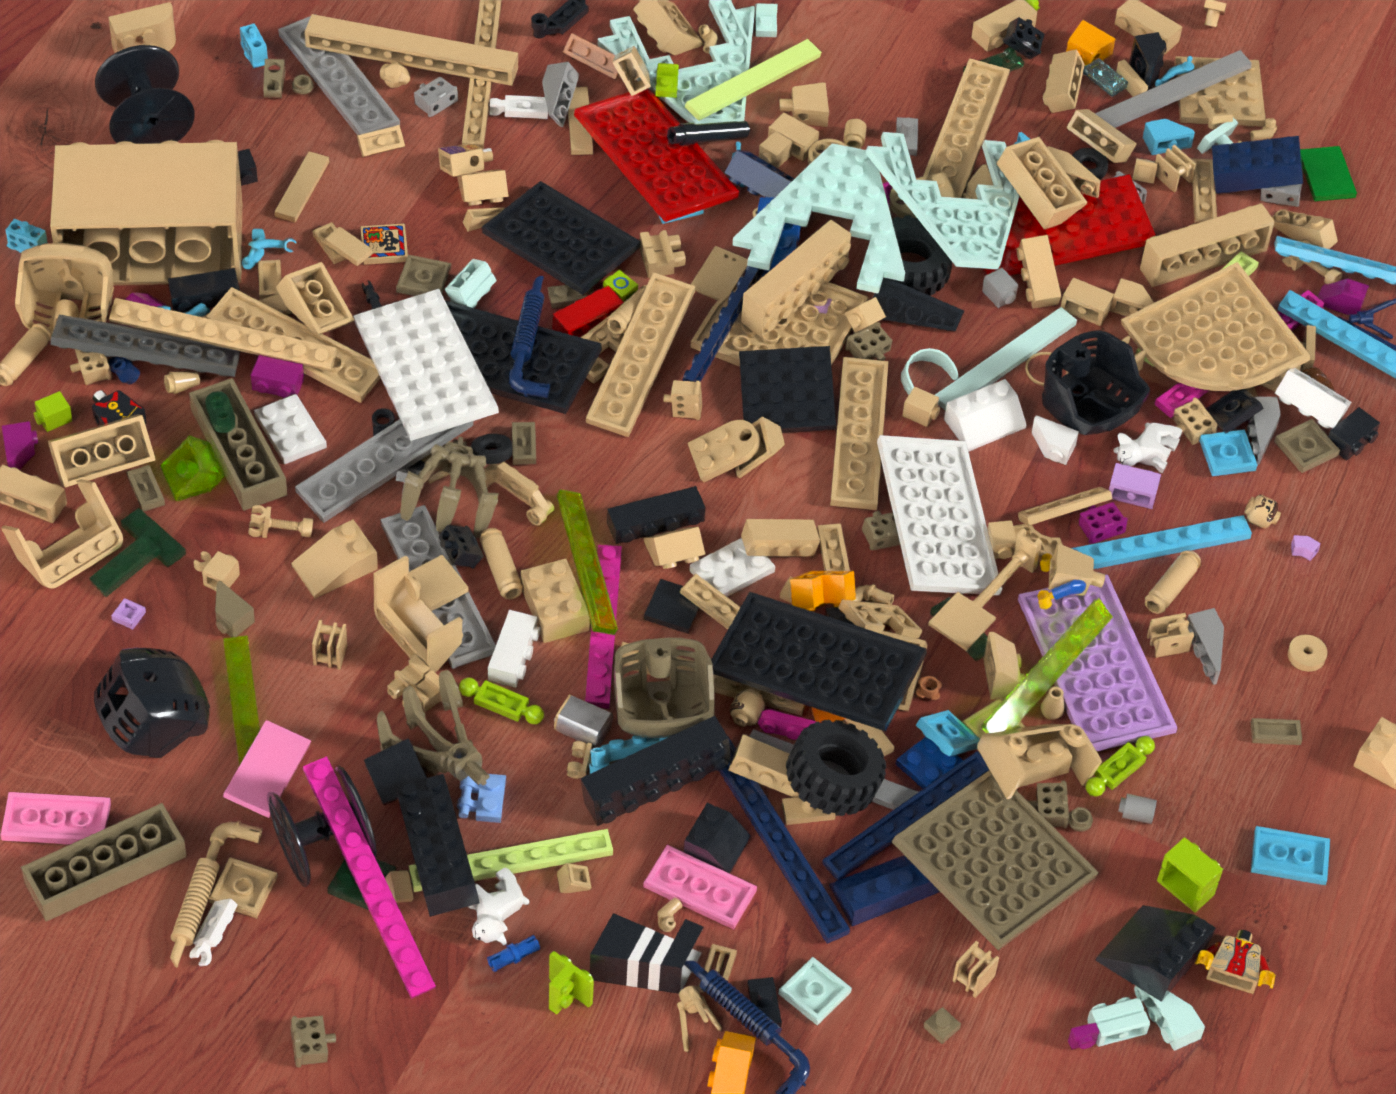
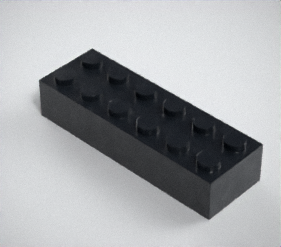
(656, 771)
(437, 845)

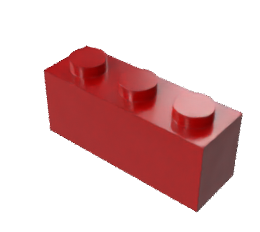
(586, 312)

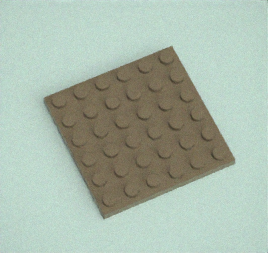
(995, 859)

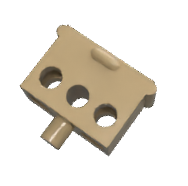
(93, 366)
(685, 399)
(1194, 420)

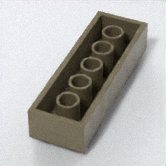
(242, 451)
(103, 862)

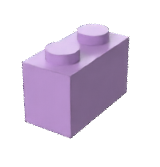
(1134, 485)

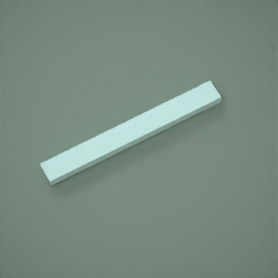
(1009, 356)

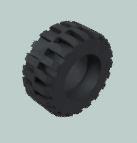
(925, 275)
(826, 787)

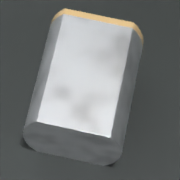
(583, 721)

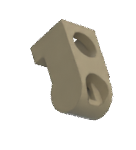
(273, 79)

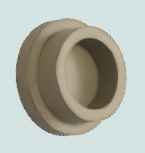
(302, 84)
(1080, 819)

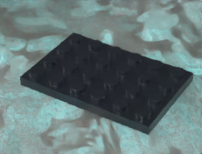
(561, 237)

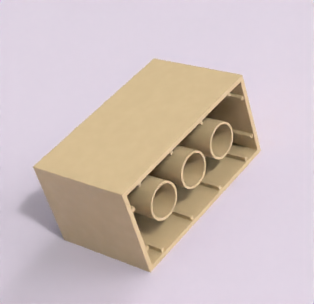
(151, 207)

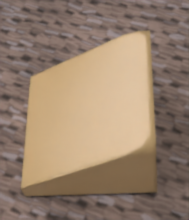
(573, 878)
(400, 885)

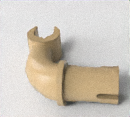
(873, 594)

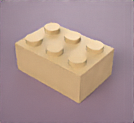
(555, 600)

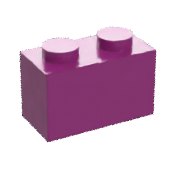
(277, 376)

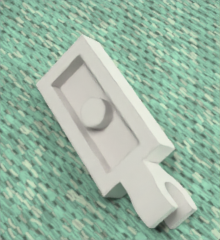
(520, 107)
(212, 930)

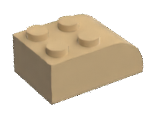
(144, 27)

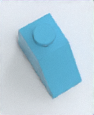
(1164, 134)

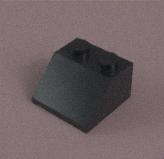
(1148, 56)
(717, 838)

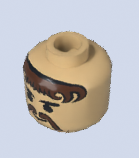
(1262, 511)
(747, 707)

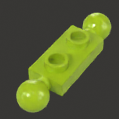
(501, 700)
(1120, 766)

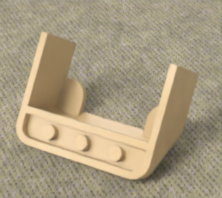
(78, 550)
(409, 618)
(1003, 747)

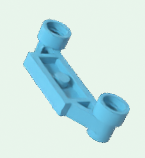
(617, 750)

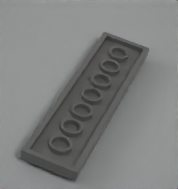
(143, 346)

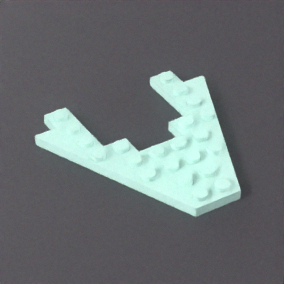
(728, 60)
(840, 185)
(966, 229)

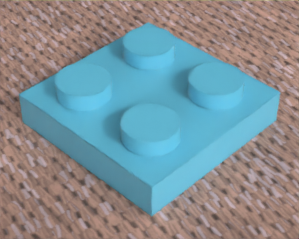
(1228, 453)
(948, 733)

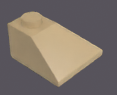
(770, 442)

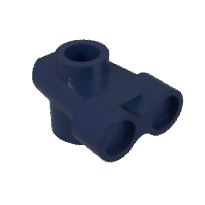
(124, 369)

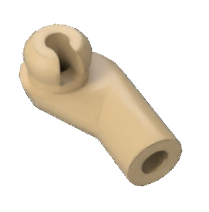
(708, 36)
(1266, 132)
(665, 915)

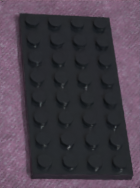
(555, 357)
(817, 661)

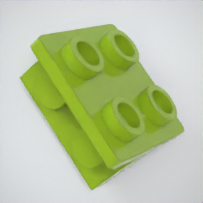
(568, 983)

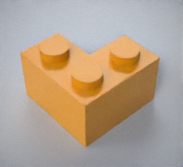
(822, 587)
(733, 1061)

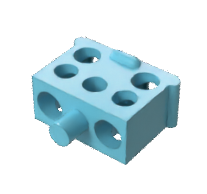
(253, 45)
(25, 236)

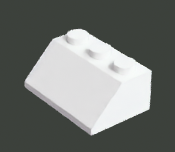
(985, 415)

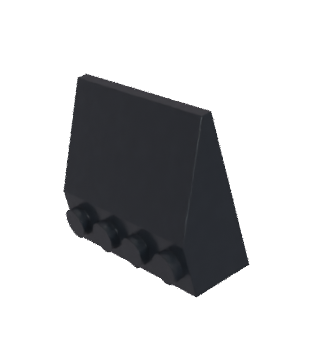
(1156, 948)

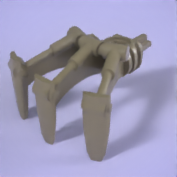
(456, 460)
(457, 759)

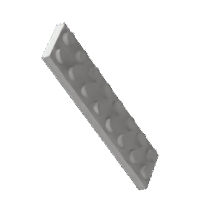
(341, 82)
(368, 468)
(421, 544)

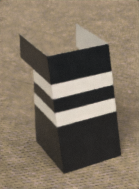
(643, 957)

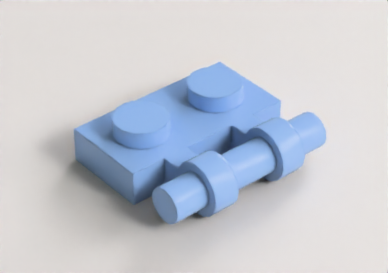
(489, 802)

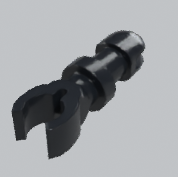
(371, 296)

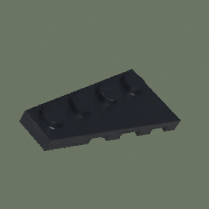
(916, 308)

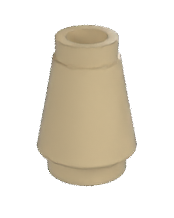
(181, 381)
(1053, 704)

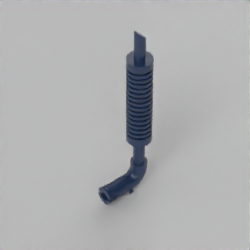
(524, 342)
(755, 1021)

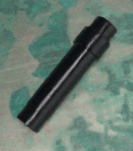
(695, 133)

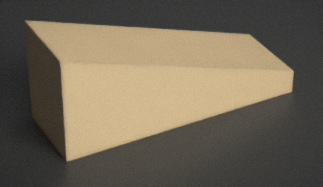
(477, 218)

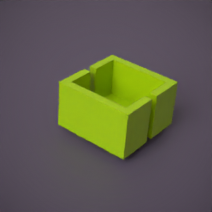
(1190, 874)

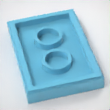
(1290, 855)

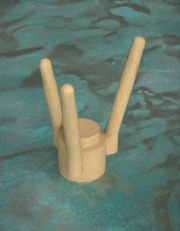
(693, 1002)

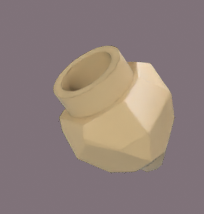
(394, 75)

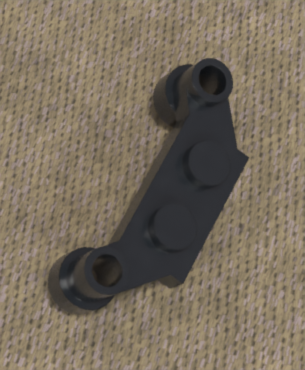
(560, 20)

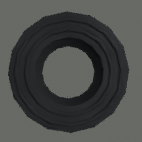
(1094, 156)
(488, 441)

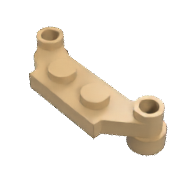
(522, 488)

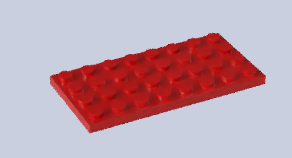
(668, 175)
(1101, 227)

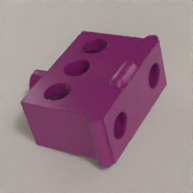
(1102, 523)

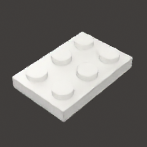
(290, 429)
(731, 568)

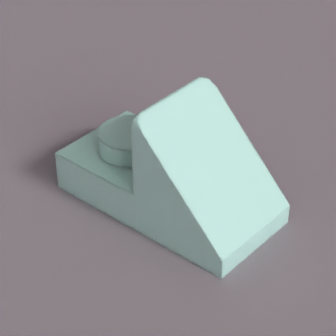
(766, 20)

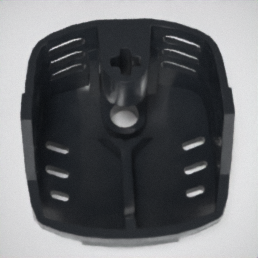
(1096, 407)
(151, 701)

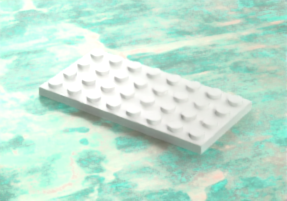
(425, 364)
(938, 514)

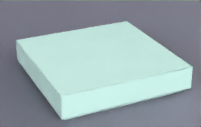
(815, 991)

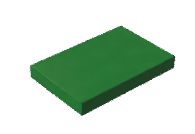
(1327, 174)

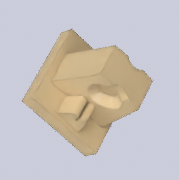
(1145, 170)

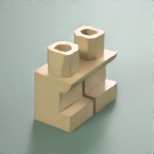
(659, 254)
(421, 679)

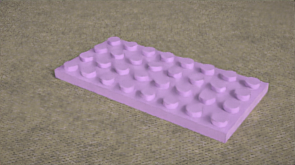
(1110, 683)

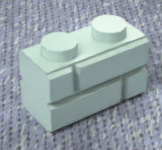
(471, 283)
(1119, 1020)

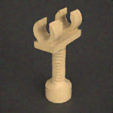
(1330, 275)
(303, 527)
(580, 750)

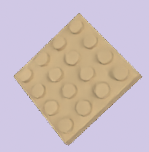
(1240, 92)

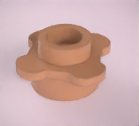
(929, 682)

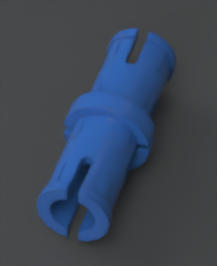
(513, 953)

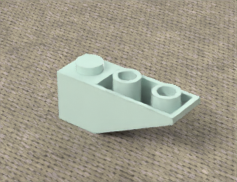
(1174, 1017)

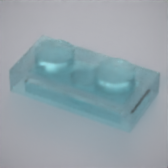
(1105, 77)

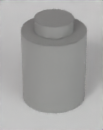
(1137, 808)

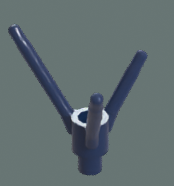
(1366, 317)

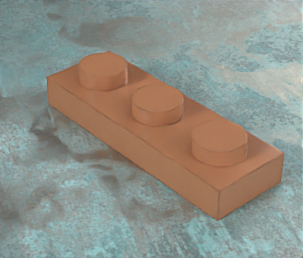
(591, 55)

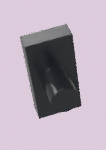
(764, 996)

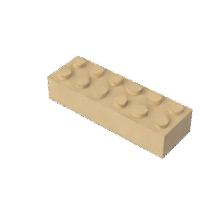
(1206, 244)
(796, 278)

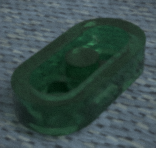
(218, 407)

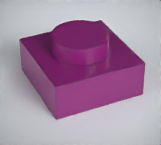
(1083, 1036)

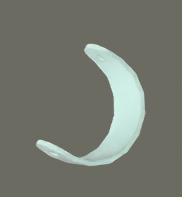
(929, 355)

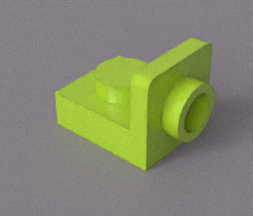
(667, 80)

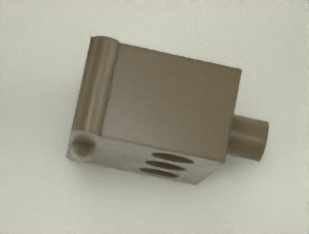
(869, 343)
(882, 532)
(1052, 803)
(310, 1040)

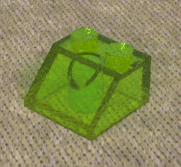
(192, 469)

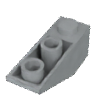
(559, 88)
(1263, 426)
(1207, 641)

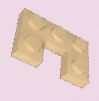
(602, 335)
(874, 615)

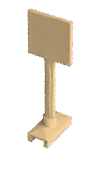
(965, 619)

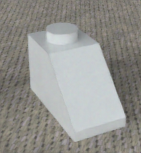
(1054, 439)

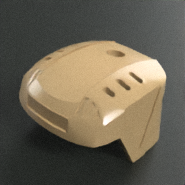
(47, 277)

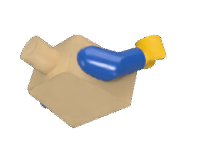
(1068, 574)

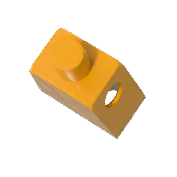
(1091, 43)

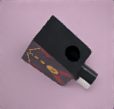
(114, 407)

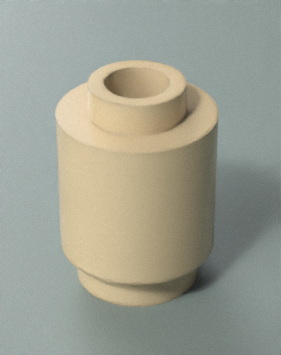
(855, 133)

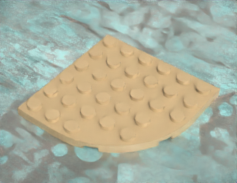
(798, 330)
(1217, 334)

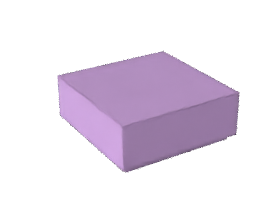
(128, 613)

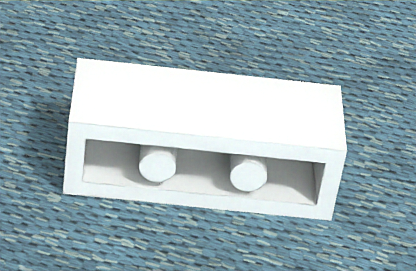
(1312, 398)
(513, 649)

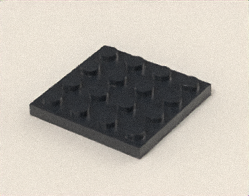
(789, 388)

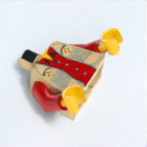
(1237, 963)

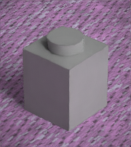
(1000, 287)

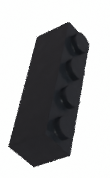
(656, 515)

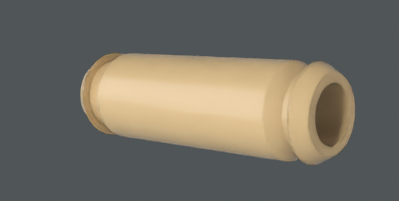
(621, 317)
(24, 353)
(501, 563)
(1172, 581)

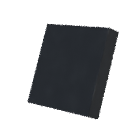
(1234, 409)
(671, 608)
(394, 768)

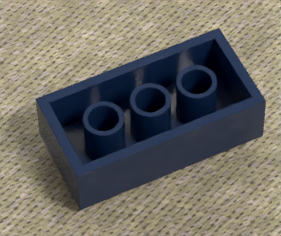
(1257, 164)

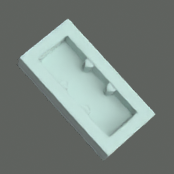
(1218, 136)

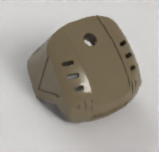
(686, 696)

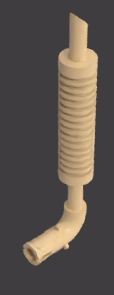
(202, 883)

